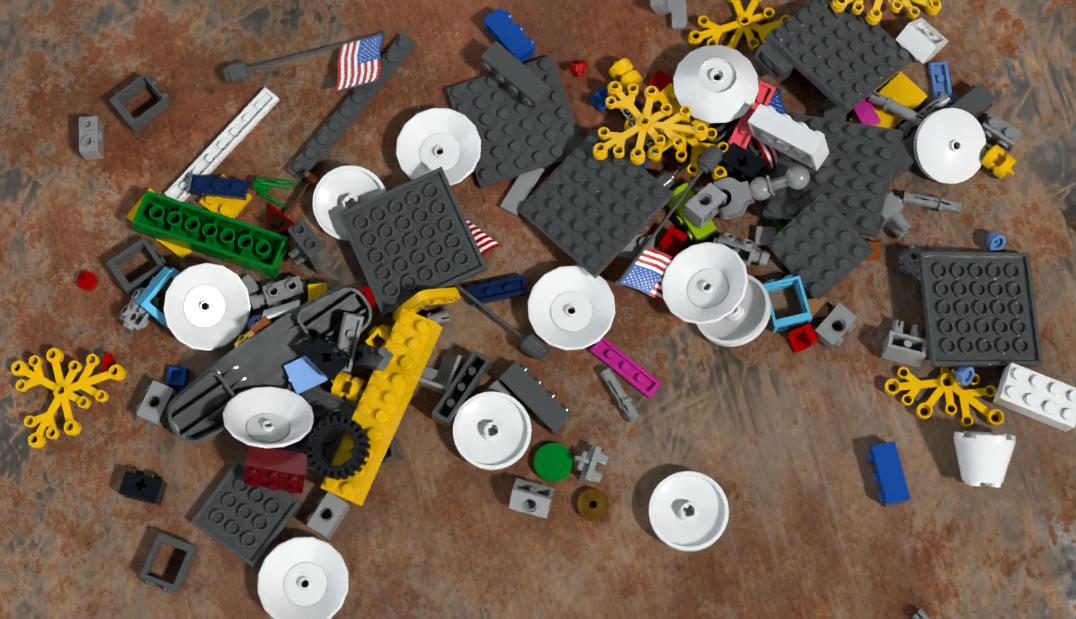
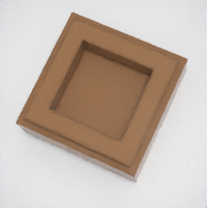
(818, 308)

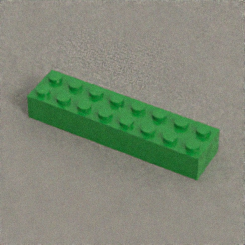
(211, 234)

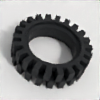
(321, 434)

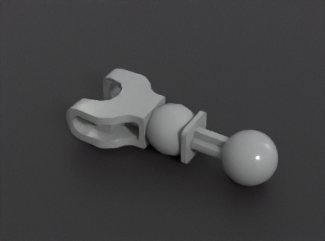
(759, 189)

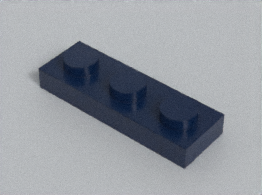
(219, 187)
(499, 290)

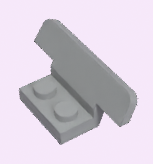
(675, 8)

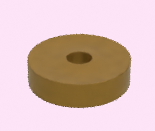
(599, 511)

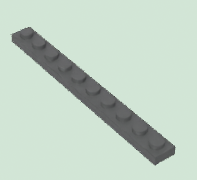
(351, 109)

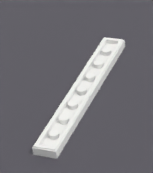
(224, 143)

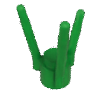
(265, 185)

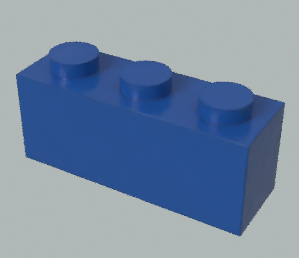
(509, 34)
(888, 474)

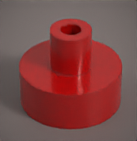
(578, 67)
(87, 281)

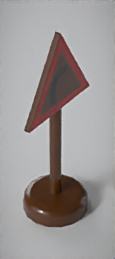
(278, 221)

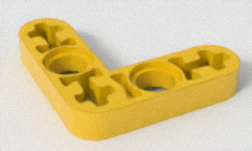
(428, 297)

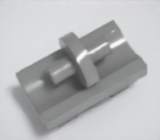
(587, 464)

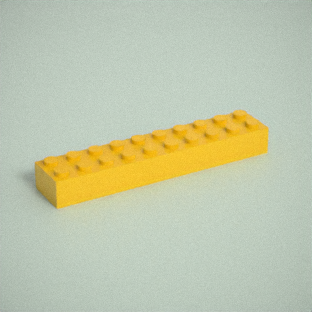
(385, 401)

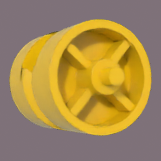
(623, 72)
(998, 161)
(347, 386)

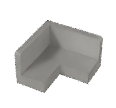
(441, 379)

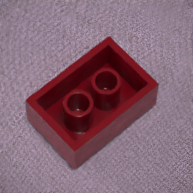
(276, 469)

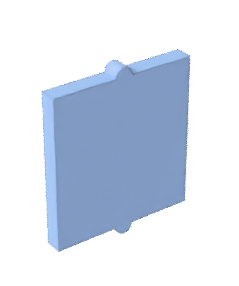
(304, 374)

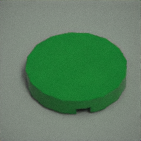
(553, 462)

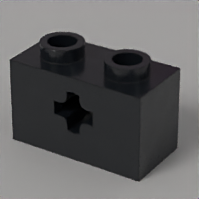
(738, 155)
(329, 366)
(151, 494)

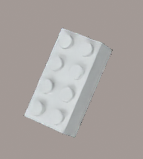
(789, 136)
(1037, 397)

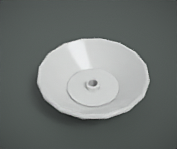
(716, 99)
(436, 131)
(695, 270)
(571, 289)
(226, 306)
(268, 417)
(297, 562)

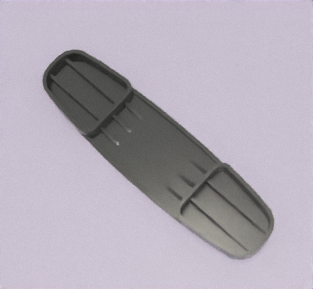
(260, 361)

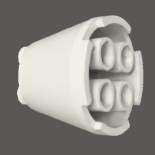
(983, 456)

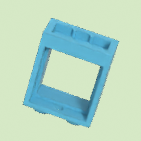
(152, 289)
(791, 321)

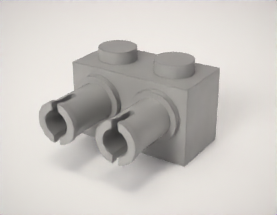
(893, 218)
(905, 348)

